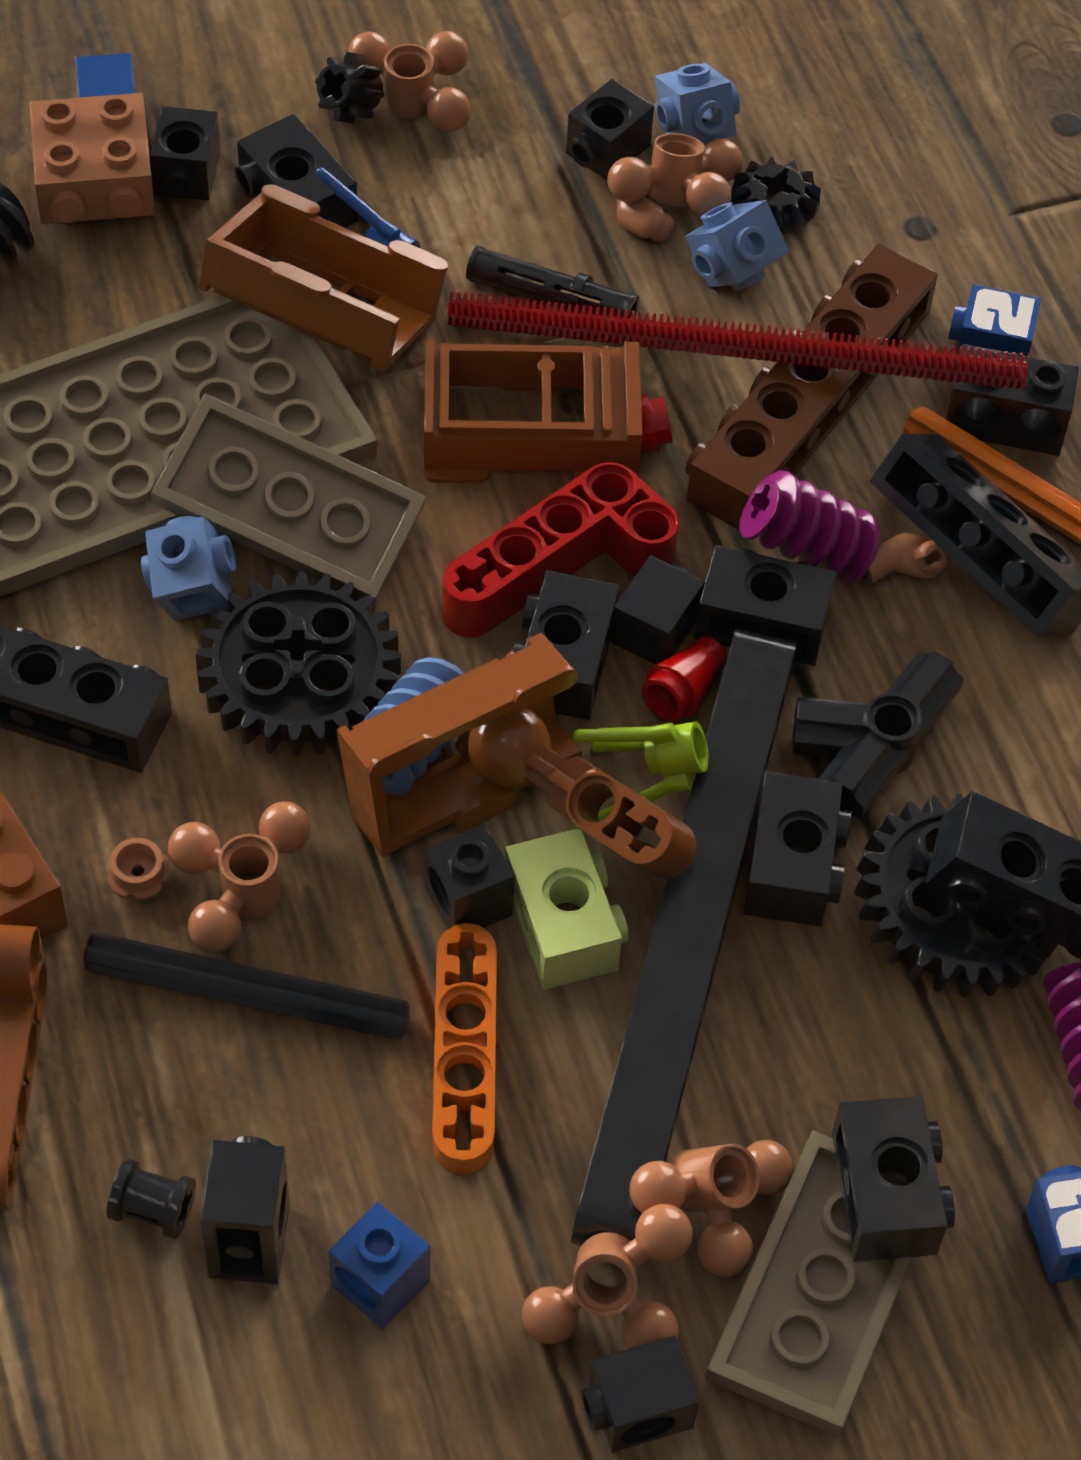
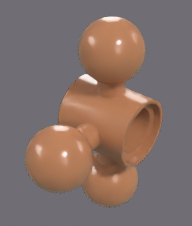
(410, 77)
(680, 173)
(196, 848)
(714, 1183)
(660, 1235)

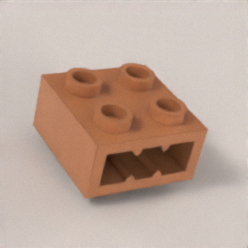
(91, 158)

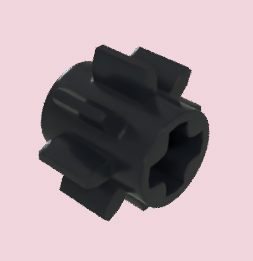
(350, 87)

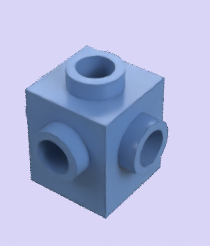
(697, 103)
(736, 244)
(188, 567)

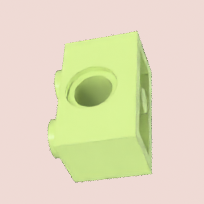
(561, 942)

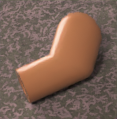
(645, 219)
(908, 556)

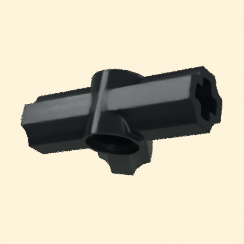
(853, 731)

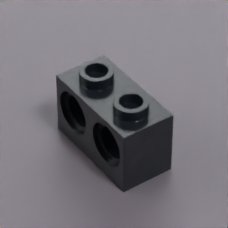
(1018, 418)

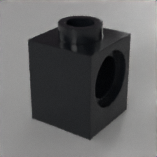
(609, 127)
(185, 153)
(657, 610)
(469, 879)
(640, 1394)

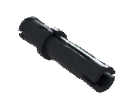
(491, 269)

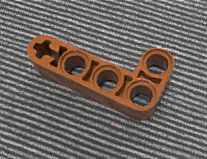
(21, 1015)

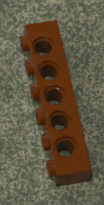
(800, 405)

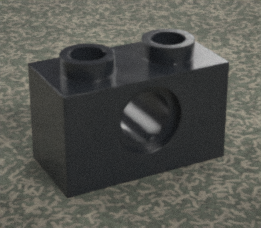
(288, 157)
(736, 592)
(577, 614)
(791, 883)
(245, 1210)
(881, 1216)

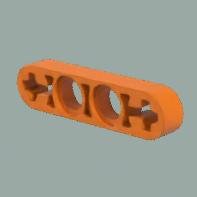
(463, 1046)

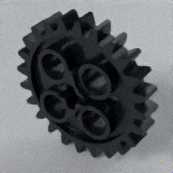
(296, 661)
(950, 940)

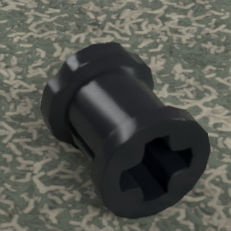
(151, 1198)

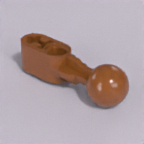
(519, 751)

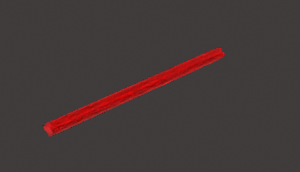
(738, 342)

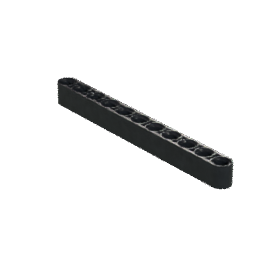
(687, 935)

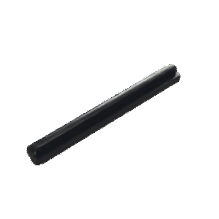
(247, 985)

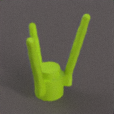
(668, 750)

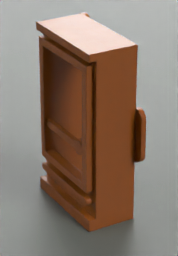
(315, 251)
(470, 449)
(412, 730)

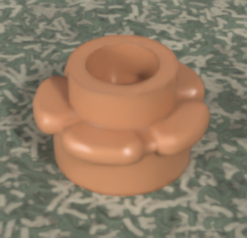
(133, 855)

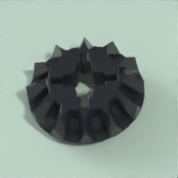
(790, 208)

